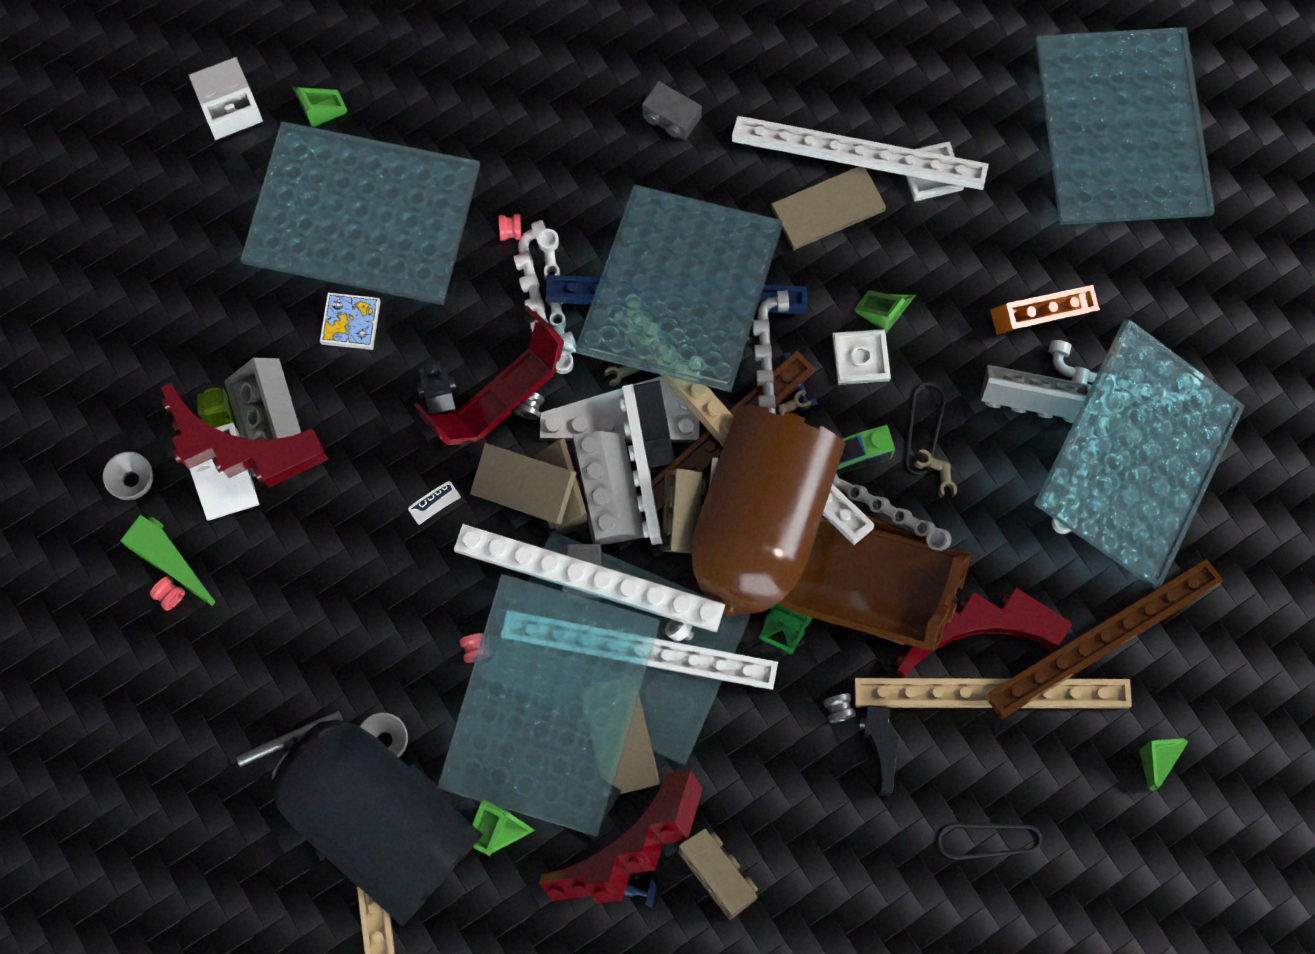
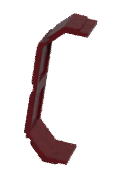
(505, 391)

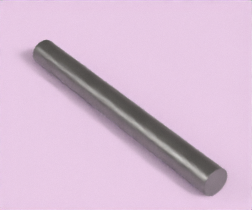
(280, 742)

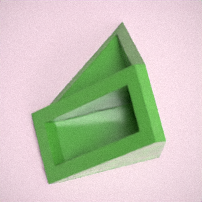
(320, 104)
(882, 308)
(1159, 758)
(498, 828)

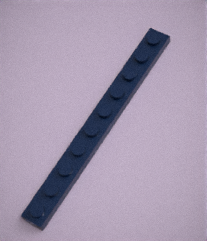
(582, 291)

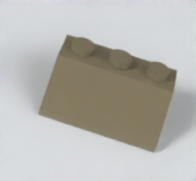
(681, 509)
(575, 514)
(718, 873)

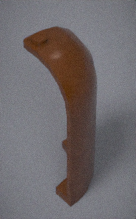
(763, 509)
(880, 585)

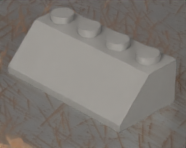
(1033, 392)
(262, 401)
(607, 487)

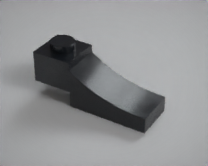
(654, 424)
(875, 728)

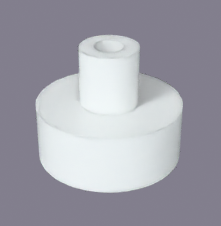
(678, 630)

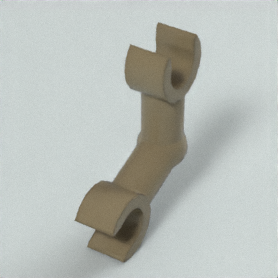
(621, 373)
(793, 404)
(942, 466)

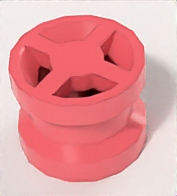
(510, 227)
(167, 593)
(471, 646)

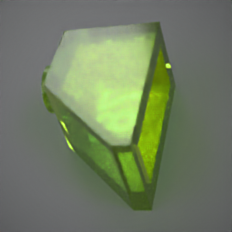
(215, 407)

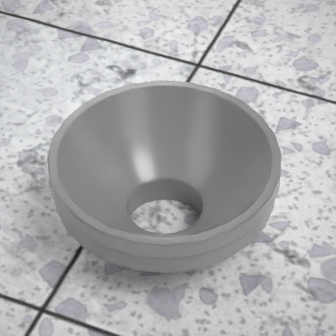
(120, 467)
(388, 723)

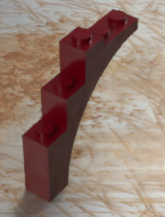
(270, 458)
(1018, 617)
(637, 850)

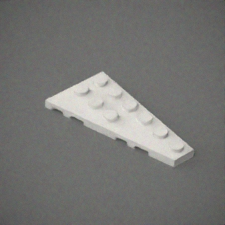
(605, 414)

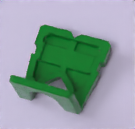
(789, 622)

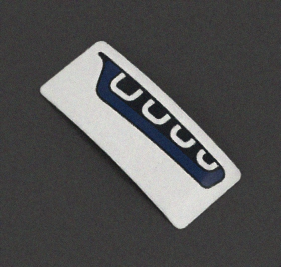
(433, 502)

